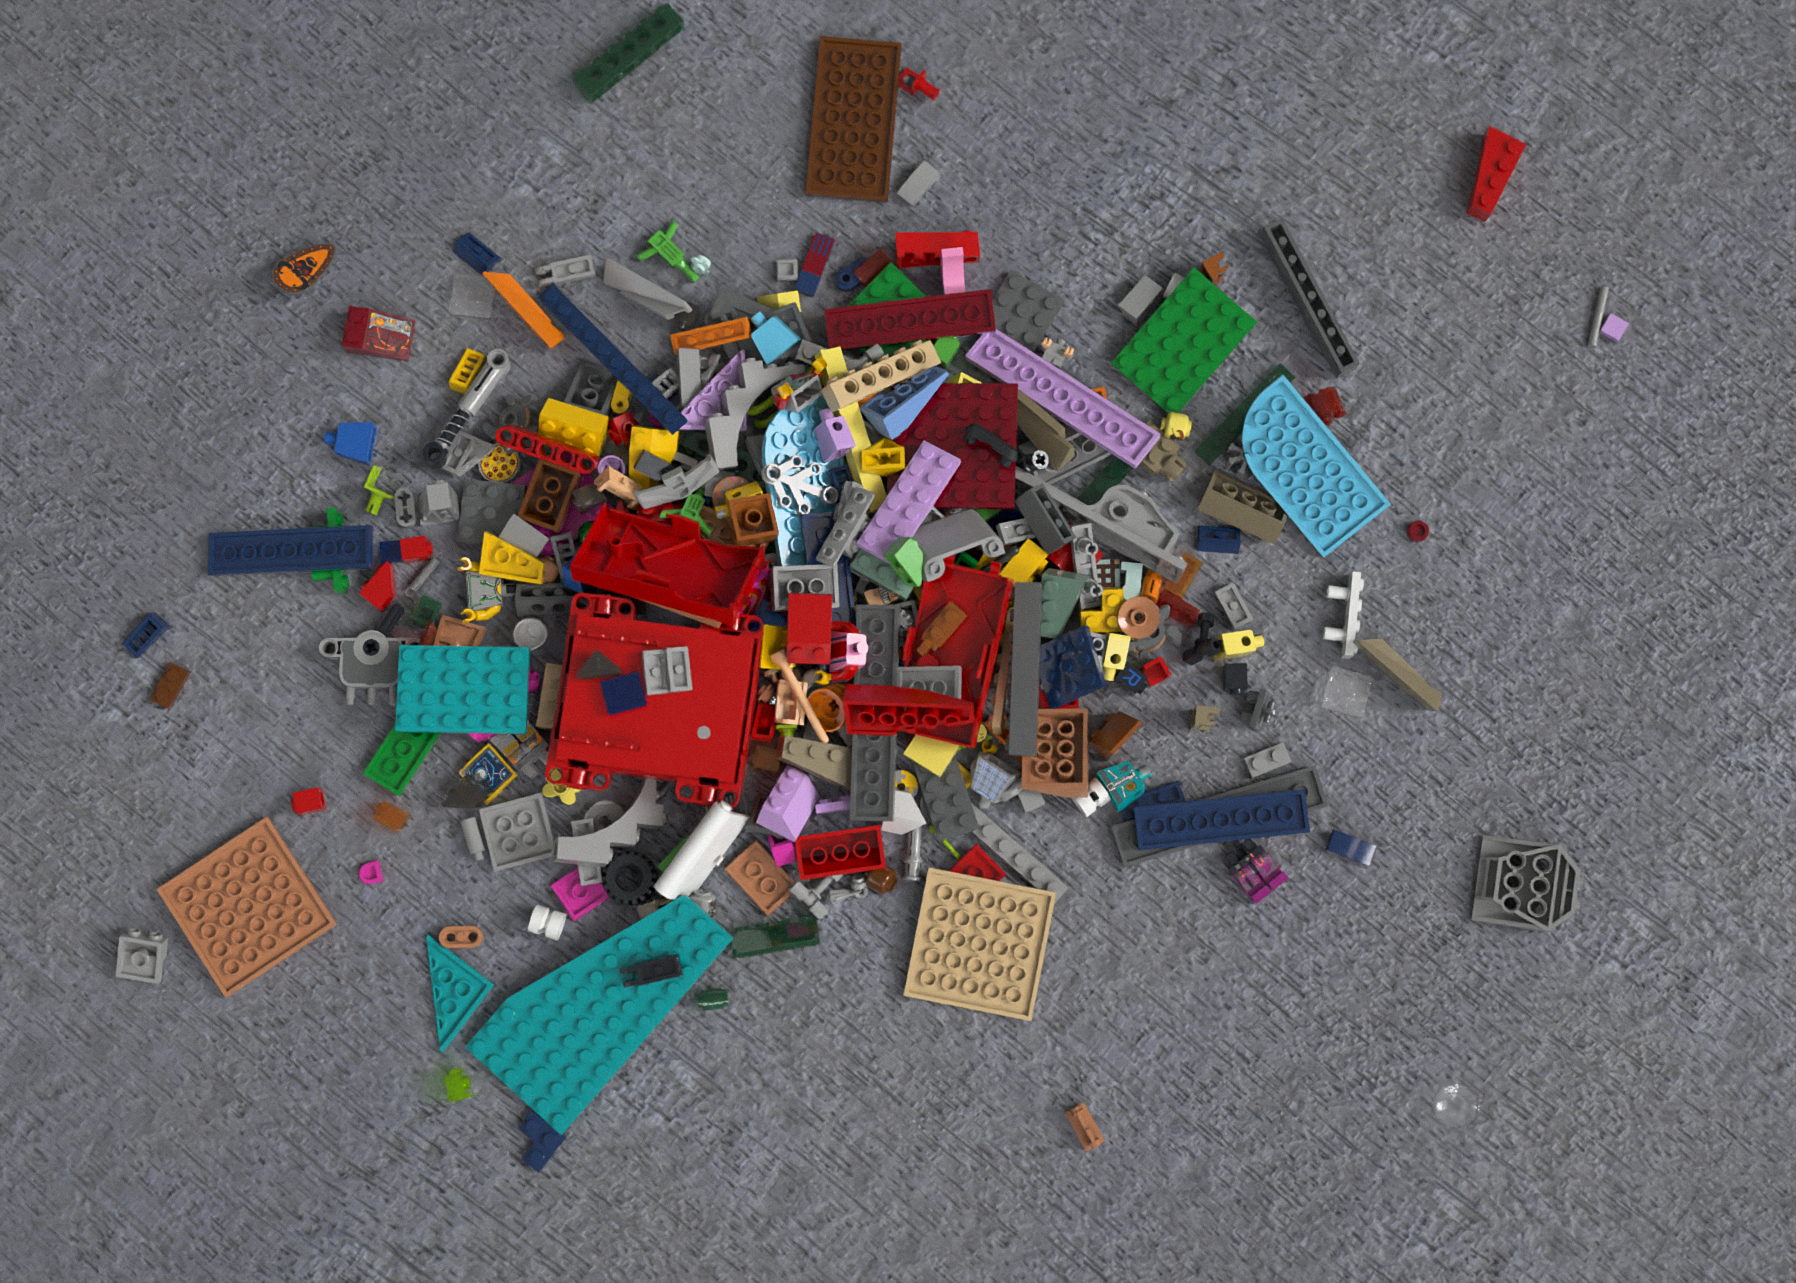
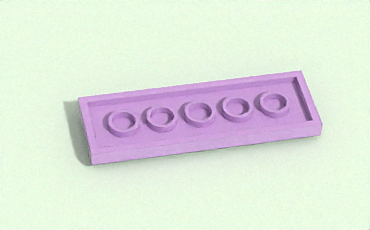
(909, 499)

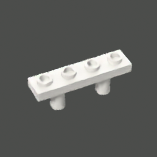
(1353, 606)

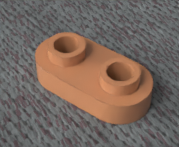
(461, 937)

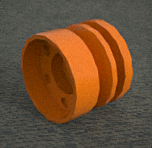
(828, 705)

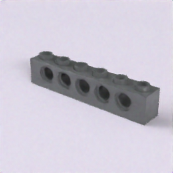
(556, 600)

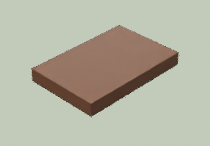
(760, 877)

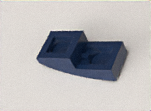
(1350, 847)

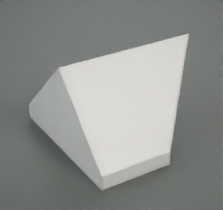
(906, 815)

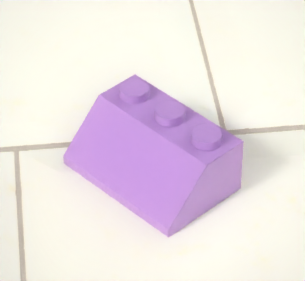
(789, 804)

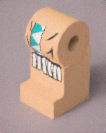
(880, 597)

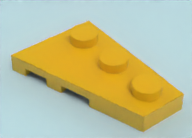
(509, 562)

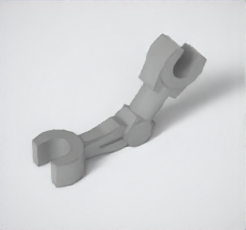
(714, 367)

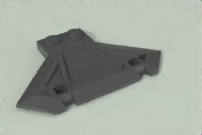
(741, 307)

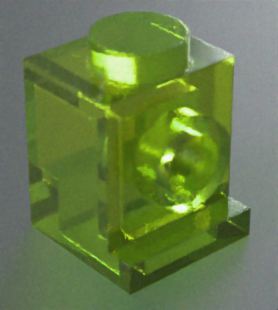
(458, 1085)

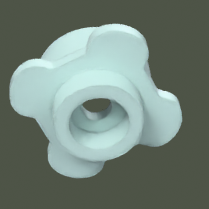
(700, 264)

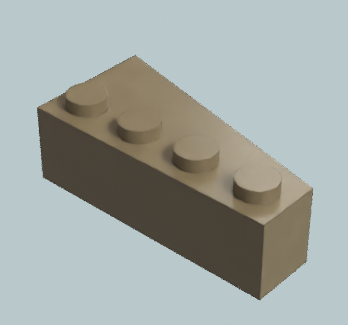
(819, 759)

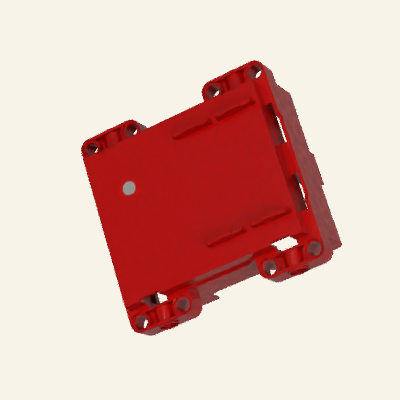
(676, 733)

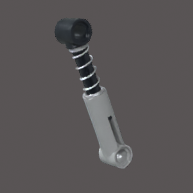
(468, 406)

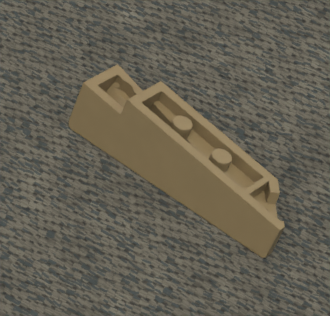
(1044, 431)
(1400, 672)

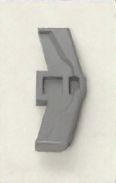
(678, 484)

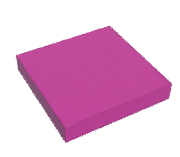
(576, 898)

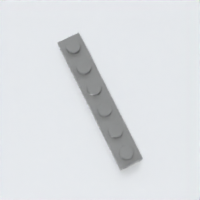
(1016, 856)

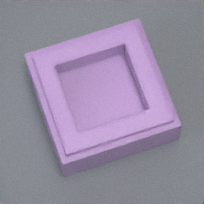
(1613, 327)

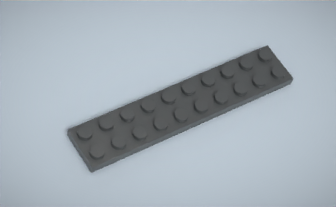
(875, 755)
(1302, 779)

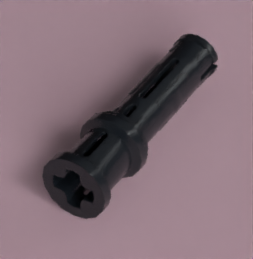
(1031, 462)

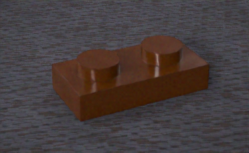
(170, 685)

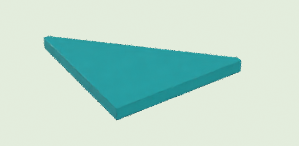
(455, 990)

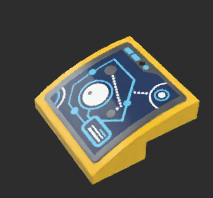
(491, 768)

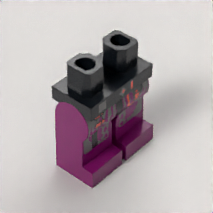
(1250, 867)

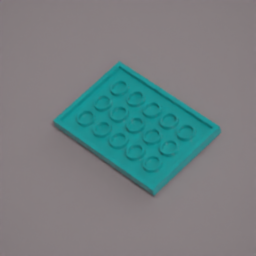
(462, 689)

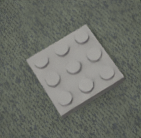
(517, 832)

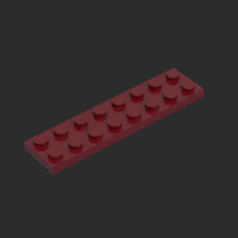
(910, 320)

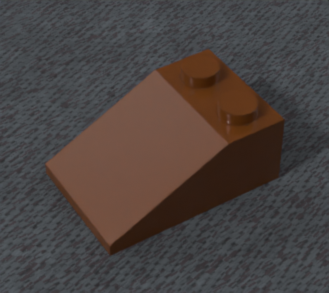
(1113, 734)

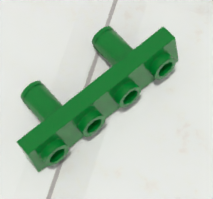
(340, 580)

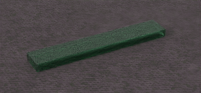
(1233, 425)

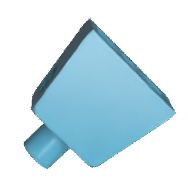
(772, 337)

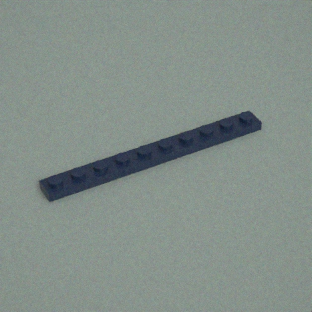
(612, 359)

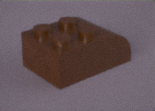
(549, 495)

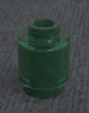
(713, 999)

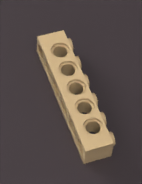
(838, 397)

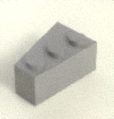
(438, 504)

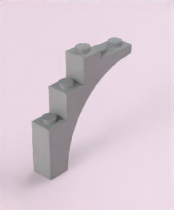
(724, 430)
(595, 847)

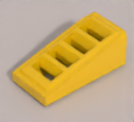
(460, 383)

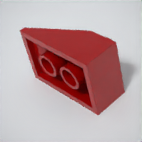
(809, 628)

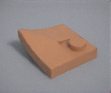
(455, 633)

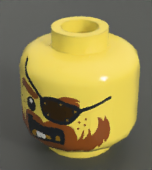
(1176, 426)

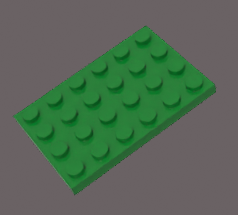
(1184, 342)

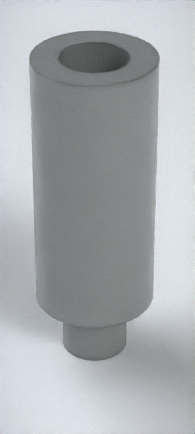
(473, 838)

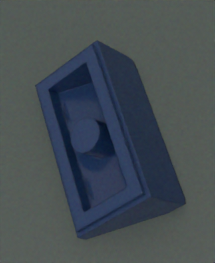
(475, 253)
(1218, 539)

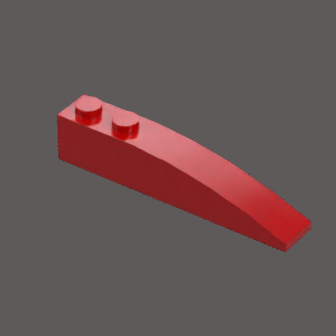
(896, 709)

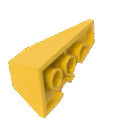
(655, 441)

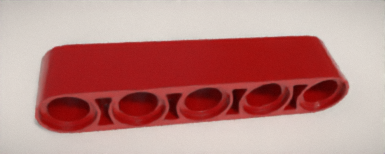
(536, 448)

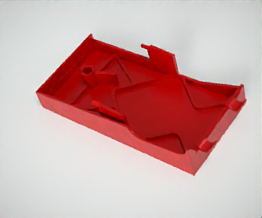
(668, 564)
(972, 645)

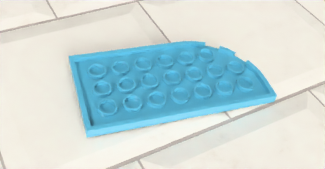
(789, 436)
(1307, 468)

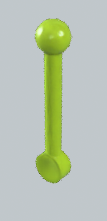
(955, 853)

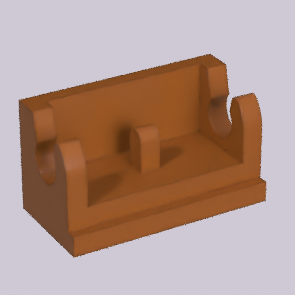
(1211, 269)

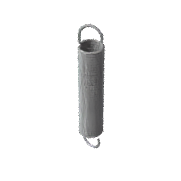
(423, 575)

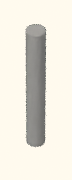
(1598, 316)

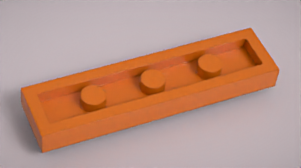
(712, 335)

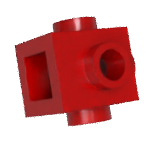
(620, 428)

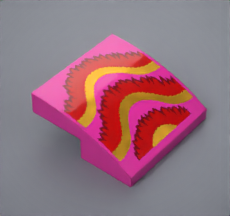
(759, 591)

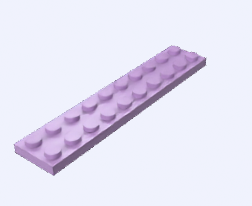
(1064, 397)

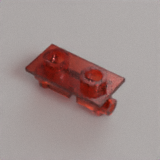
(1179, 609)

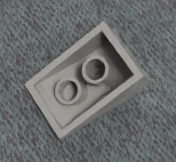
(802, 579)

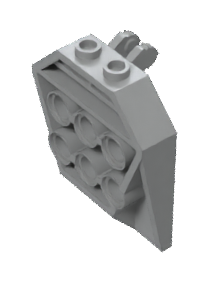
(1560, 880)

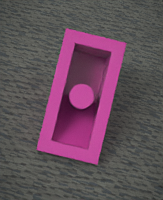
(782, 850)

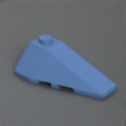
(898, 408)

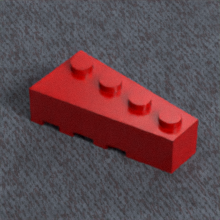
(1495, 165)
(925, 248)

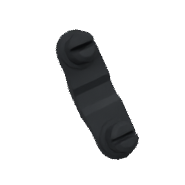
(1008, 453)

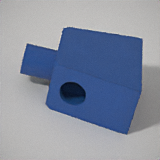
(354, 441)

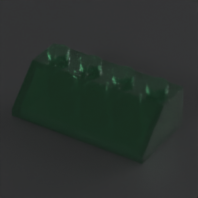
(776, 938)

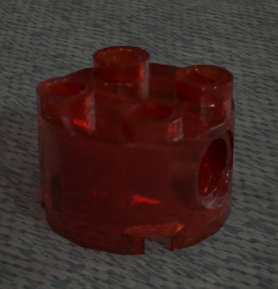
(1326, 404)

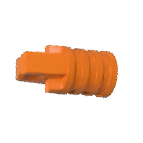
(1153, 581)

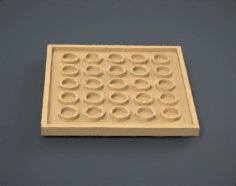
(979, 944)

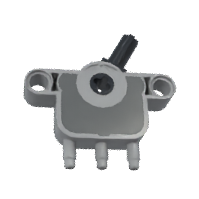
(369, 669)

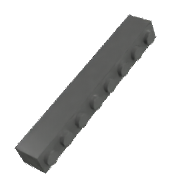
(1309, 298)
(1025, 669)

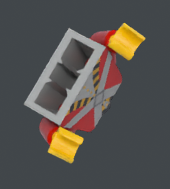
(799, 389)

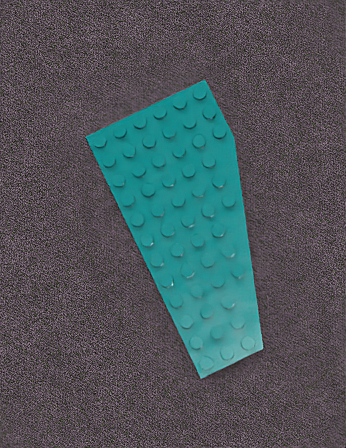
(579, 1023)

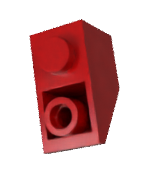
(381, 588)

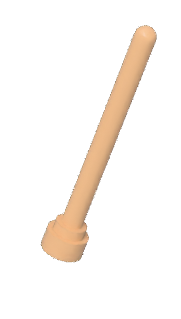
(780, 659)

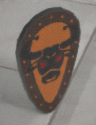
(303, 268)

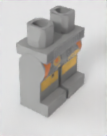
(524, 754)

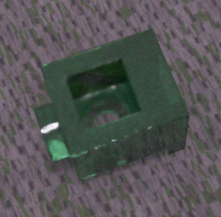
(429, 603)

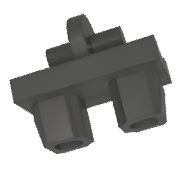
(1260, 700)

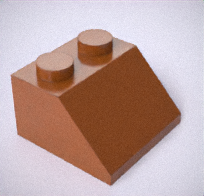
(752, 520)

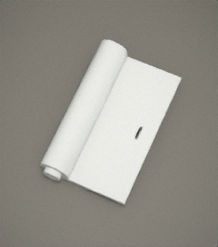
(701, 851)

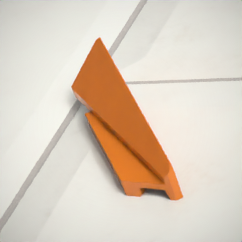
(525, 308)

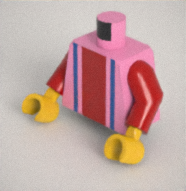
(847, 652)

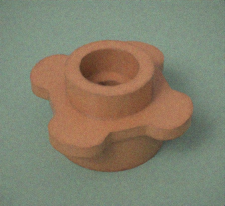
(765, 693)

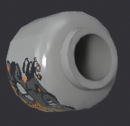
(706, 901)

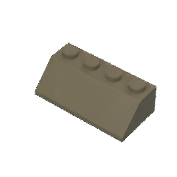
(1243, 507)

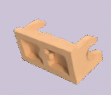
(619, 485)
(787, 705)

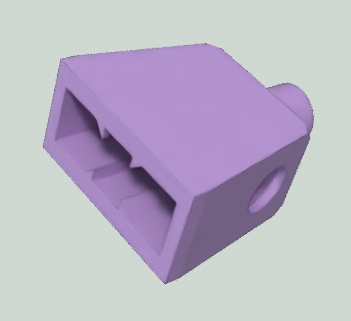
(833, 436)

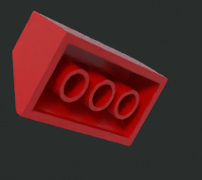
(840, 852)

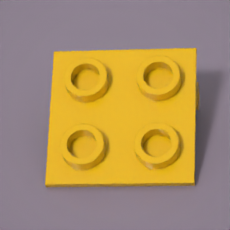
(773, 640)

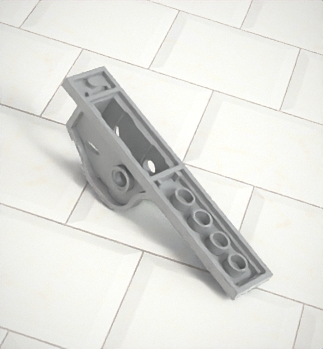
(1121, 520)

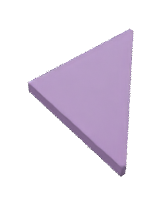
(709, 399)

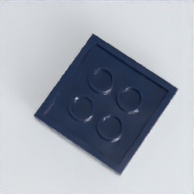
(1070, 667)

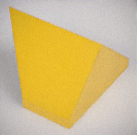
(883, 458)

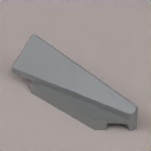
(643, 291)

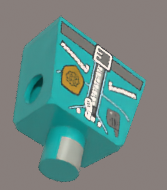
(1123, 783)

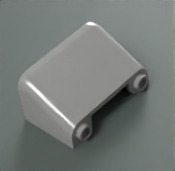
(954, 535)

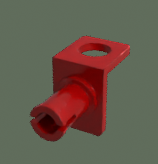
(920, 84)

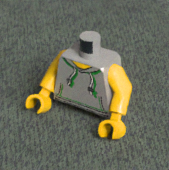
(484, 593)

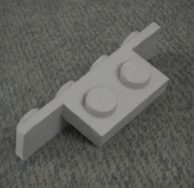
(847, 528)

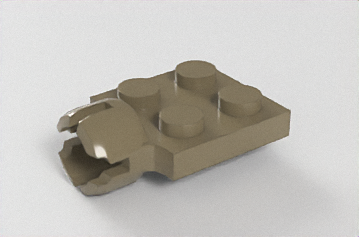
(1163, 457)

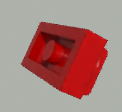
(764, 723)

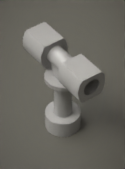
(869, 356)
(811, 895)

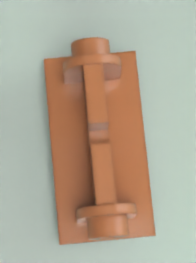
(1085, 1127)

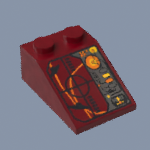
(378, 334)

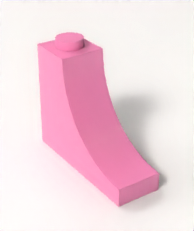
(952, 270)

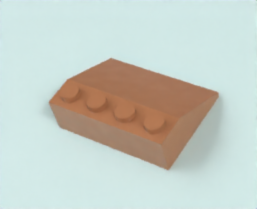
(1061, 754)

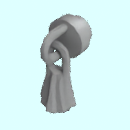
(857, 884)

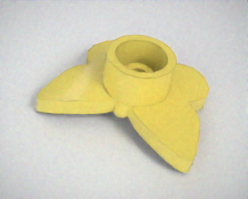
(566, 794)

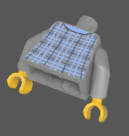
(993, 777)

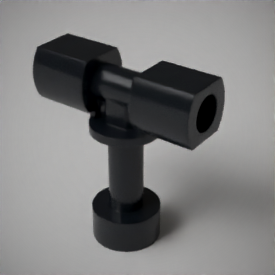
(1203, 645)

